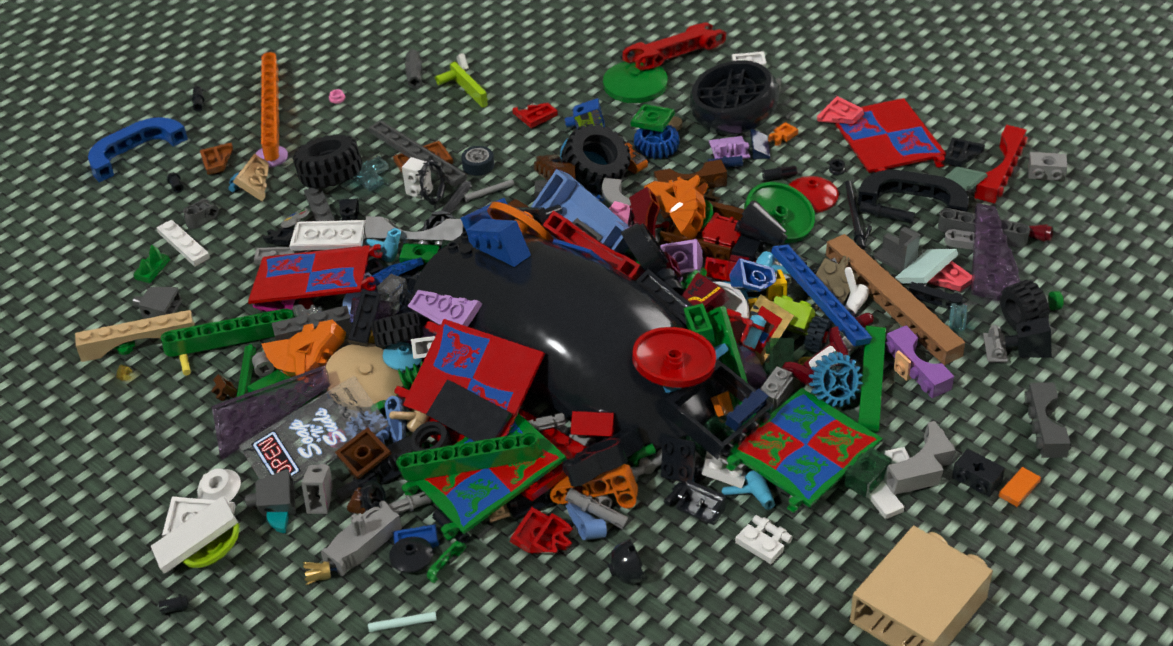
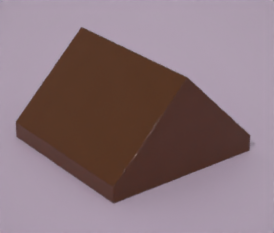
(362, 453)

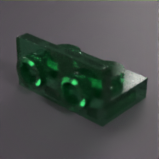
(779, 351)

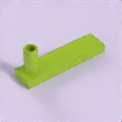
(465, 81)

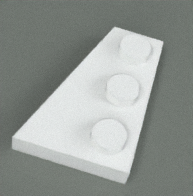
(183, 509)

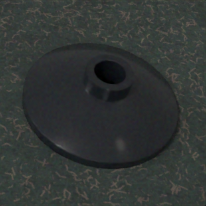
(414, 560)

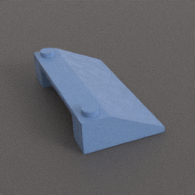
(581, 204)

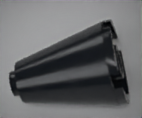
(760, 225)

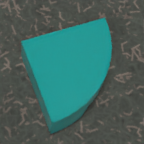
(278, 520)

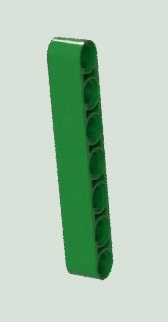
(222, 333)
(872, 379)
(470, 456)

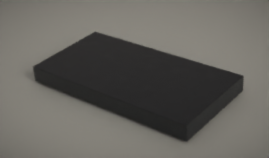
(468, 413)

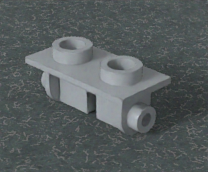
(995, 345)

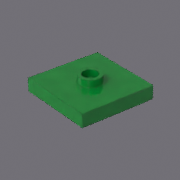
(652, 117)

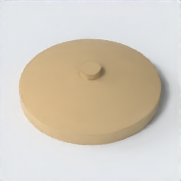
(369, 369)

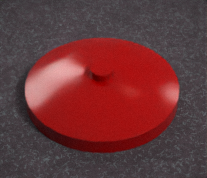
(674, 357)

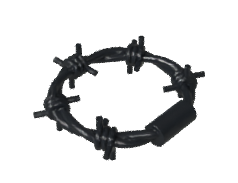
(441, 189)

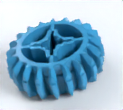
(847, 387)

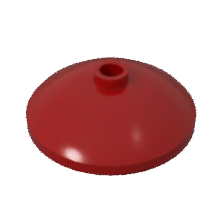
(818, 191)

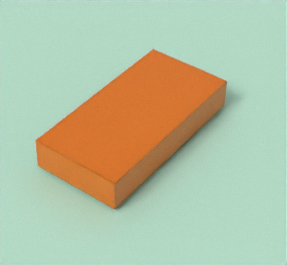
(722, 404)
(1019, 486)

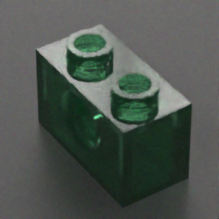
(867, 472)

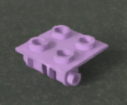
(729, 147)

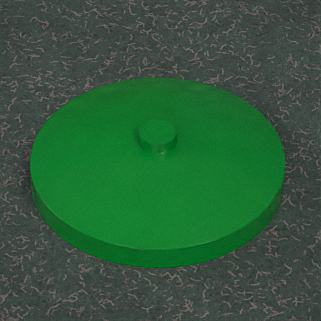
(633, 85)
(786, 206)

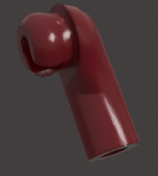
(865, 319)

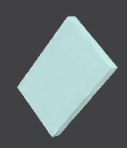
(926, 266)

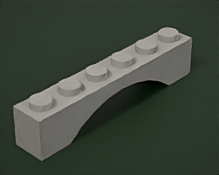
(378, 227)

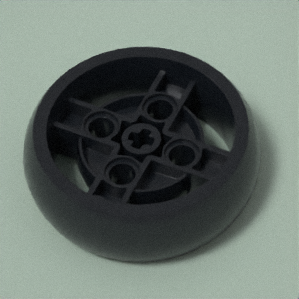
(734, 97)

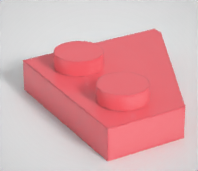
(840, 112)
(952, 277)

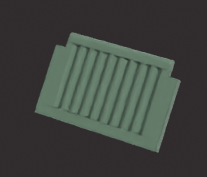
(966, 177)

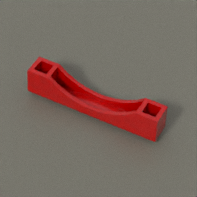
(1011, 145)
(568, 232)

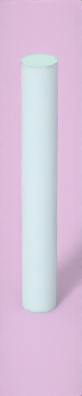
(403, 621)

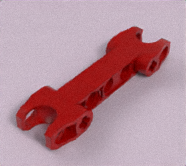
(656, 52)

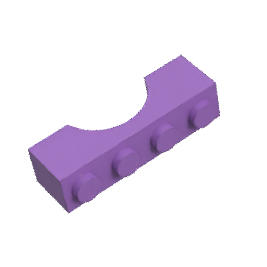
(932, 378)

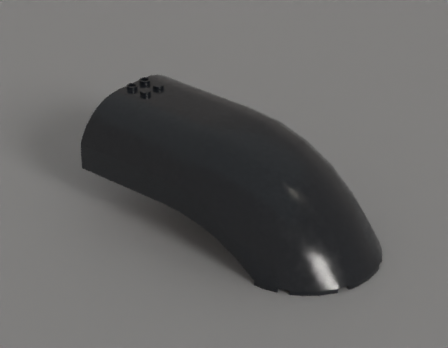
(582, 321)

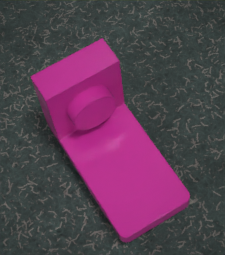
(275, 305)

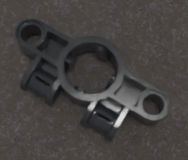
(603, 456)

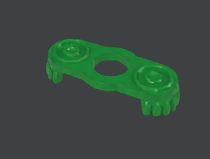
(455, 549)

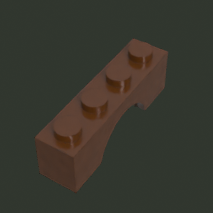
(547, 164)
(712, 173)

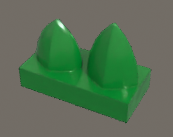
(151, 267)

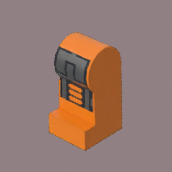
(637, 161)

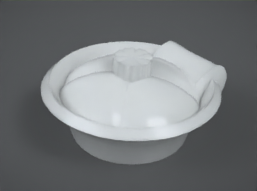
(218, 484)

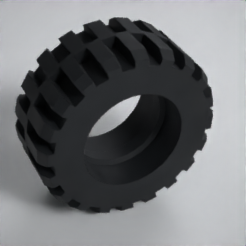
(603, 142)
(327, 161)

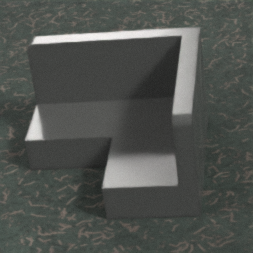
(899, 251)

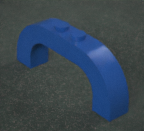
(130, 137)

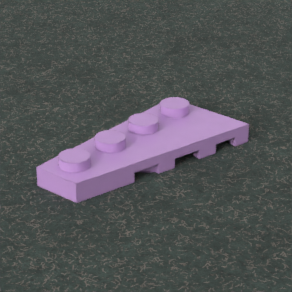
(444, 307)

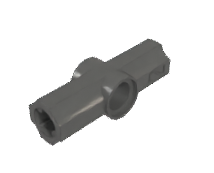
(413, 68)

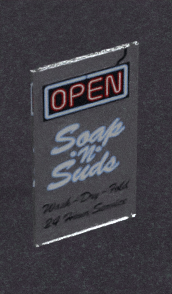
(313, 432)

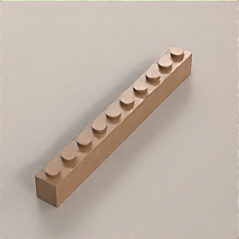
(898, 301)

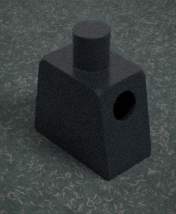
(1032, 339)

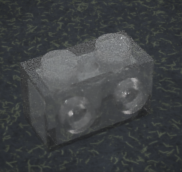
(391, 289)

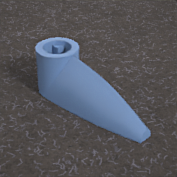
(397, 427)
(586, 523)

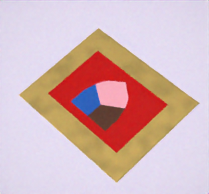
(776, 323)

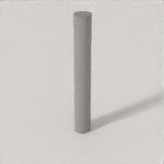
(489, 190)

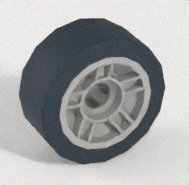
(477, 160)

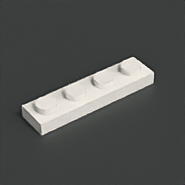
(183, 243)

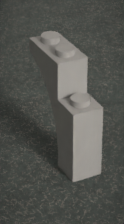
(923, 468)

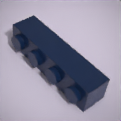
(746, 409)

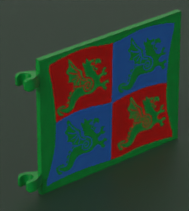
(803, 448)
(477, 494)

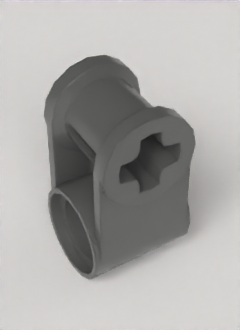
(198, 213)

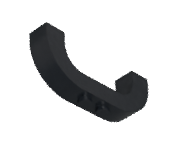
(913, 184)

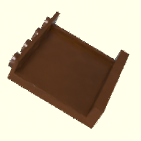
(711, 250)

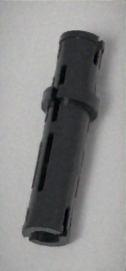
(883, 211)

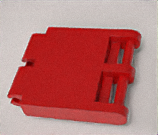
(721, 231)

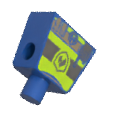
(585, 114)

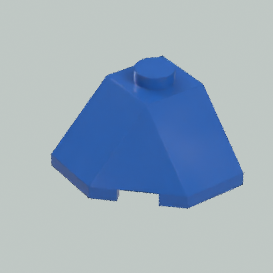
(751, 276)

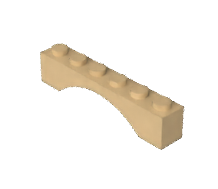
(97, 342)

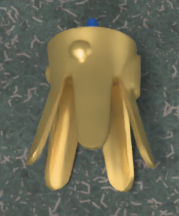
(320, 571)

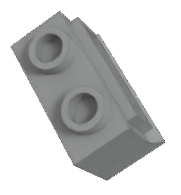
(778, 387)

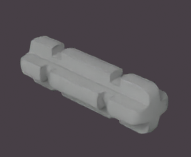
(548, 422)

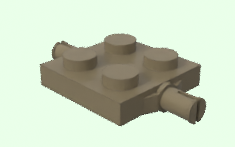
(834, 278)

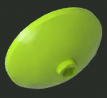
(214, 550)

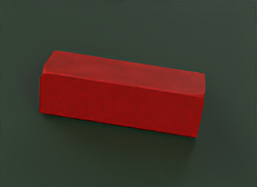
(592, 423)

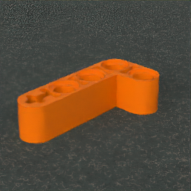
(610, 484)

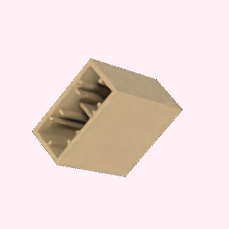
(921, 592)

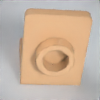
(902, 365)

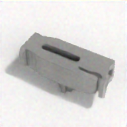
(361, 538)

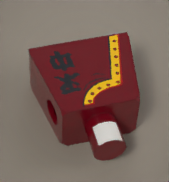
(706, 292)

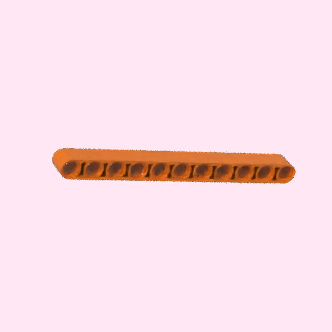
(270, 107)

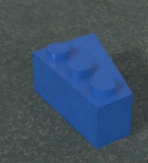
(499, 239)

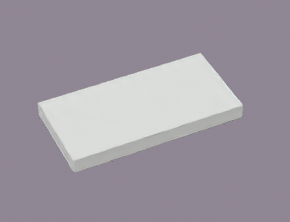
(327, 235)
(194, 534)

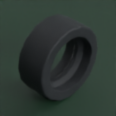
(427, 430)

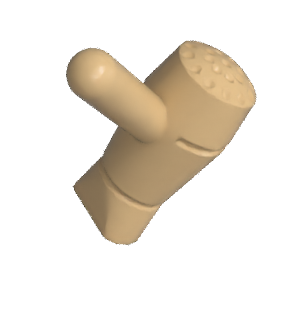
(414, 418)

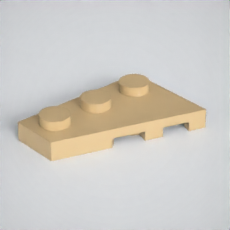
(253, 177)

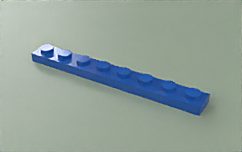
(821, 295)

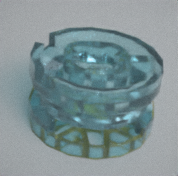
(955, 316)

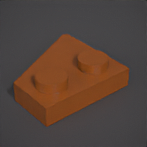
(216, 158)

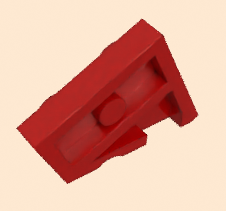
(536, 114)

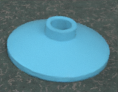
(399, 356)

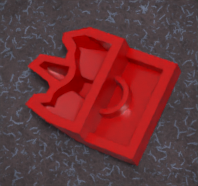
(541, 533)

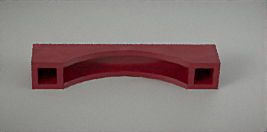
(646, 209)

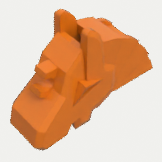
(682, 203)
(306, 348)

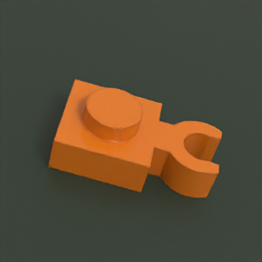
(783, 132)

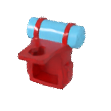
(746, 330)

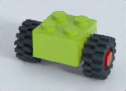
(804, 322)

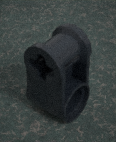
(349, 209)

